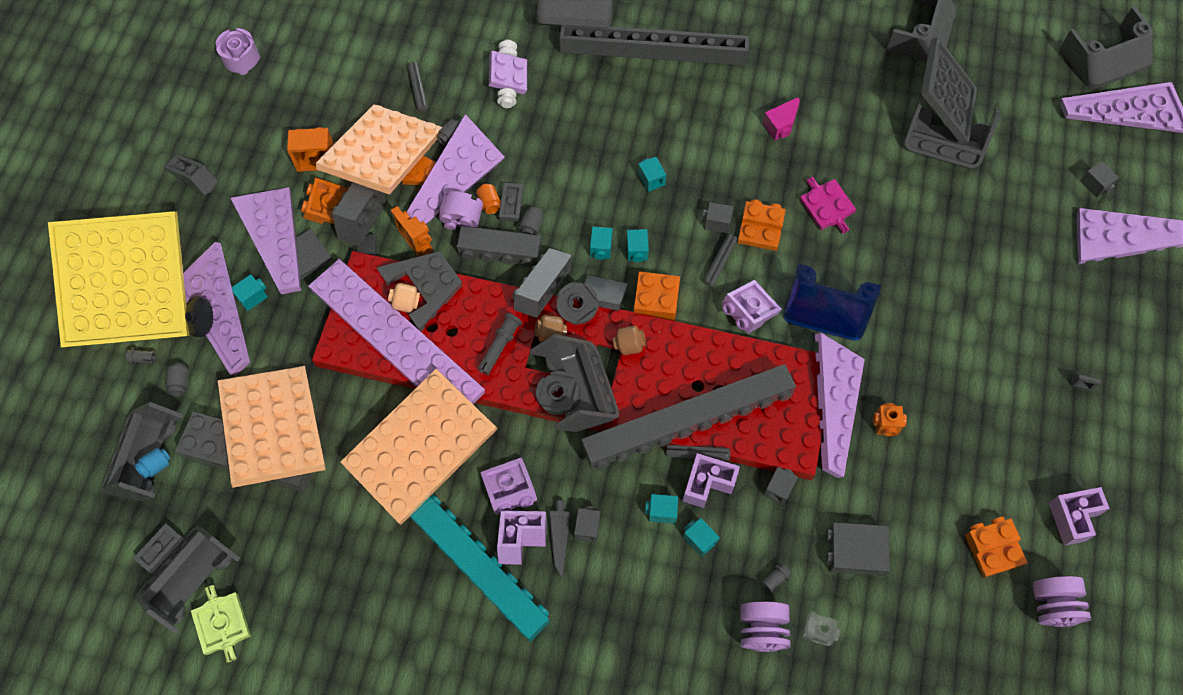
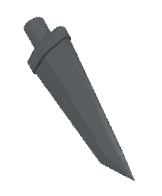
(559, 532)

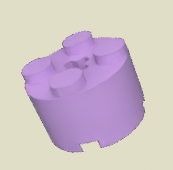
(237, 51)
(460, 210)

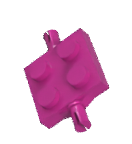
(827, 204)

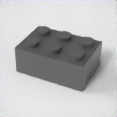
(357, 213)

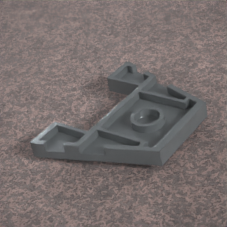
(431, 277)

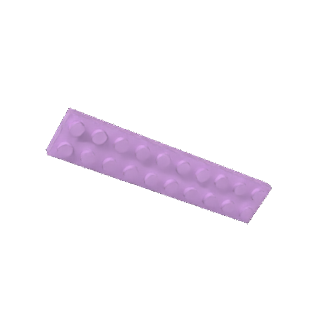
(388, 330)

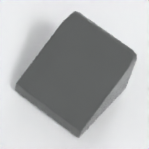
(369, 245)
(1084, 381)

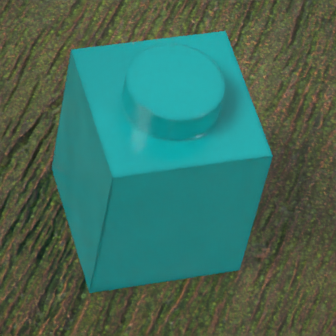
(651, 174)
(601, 243)
(637, 245)
(250, 292)
(662, 508)
(700, 536)

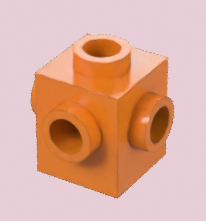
(889, 419)

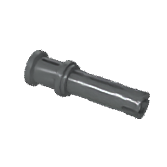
(503, 335)

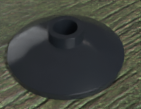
(199, 316)

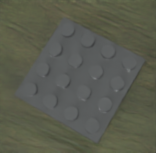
(949, 91)

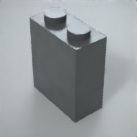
(858, 549)

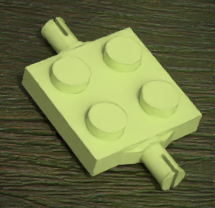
(220, 623)

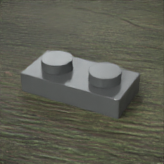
(511, 202)
(158, 548)

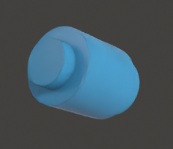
(152, 463)

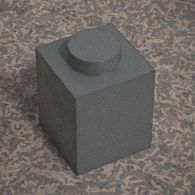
(1099, 179)
(717, 217)
(781, 485)
(587, 524)

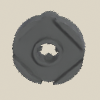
(589, 305)
(551, 383)

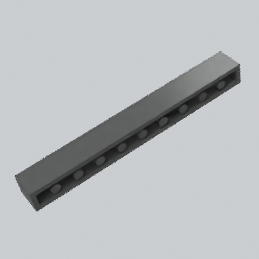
(655, 44)
(687, 417)

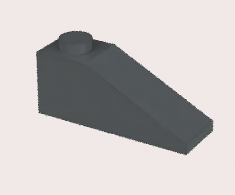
(192, 174)

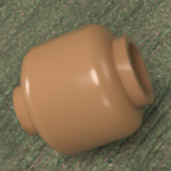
(549, 326)
(629, 340)

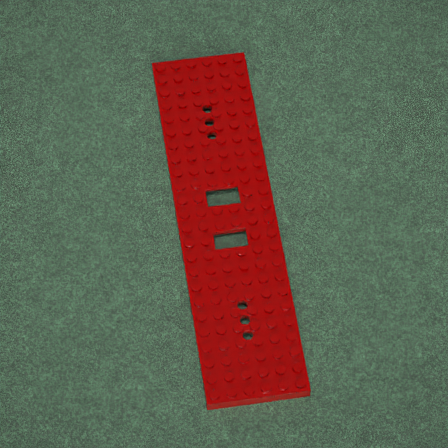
(644, 382)

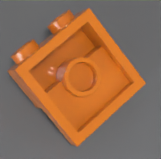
(322, 200)
(761, 225)
(413, 232)
(996, 546)

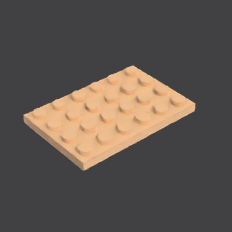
(379, 149)
(269, 426)
(418, 446)

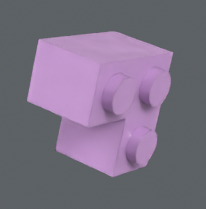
(709, 474)
(1073, 514)
(520, 530)

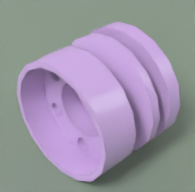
(1061, 597)
(764, 628)

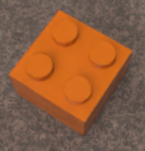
(308, 146)
(657, 295)

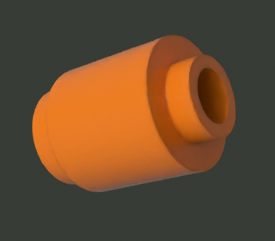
(489, 197)

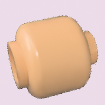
(404, 298)

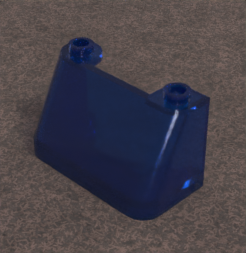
(829, 308)

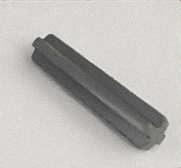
(417, 86)
(720, 260)
(718, 453)

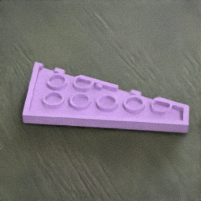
(1141, 107)
(459, 167)
(272, 228)
(1121, 234)
(210, 279)
(837, 398)

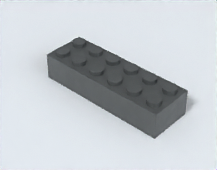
(206, 445)

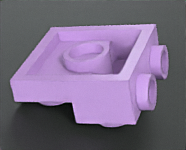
(750, 306)
(509, 486)

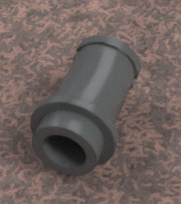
(137, 356)
(776, 577)

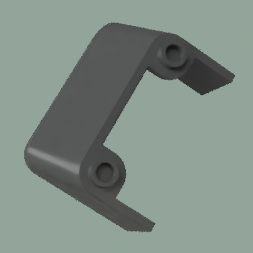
(576, 12)
(918, 43)
(1104, 66)
(940, 142)
(584, 363)
(141, 433)
(181, 576)

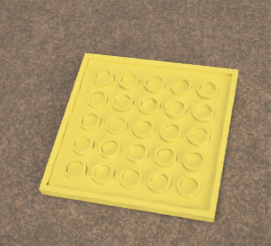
(118, 279)

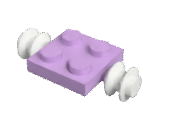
(507, 73)

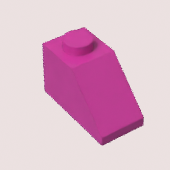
(781, 119)

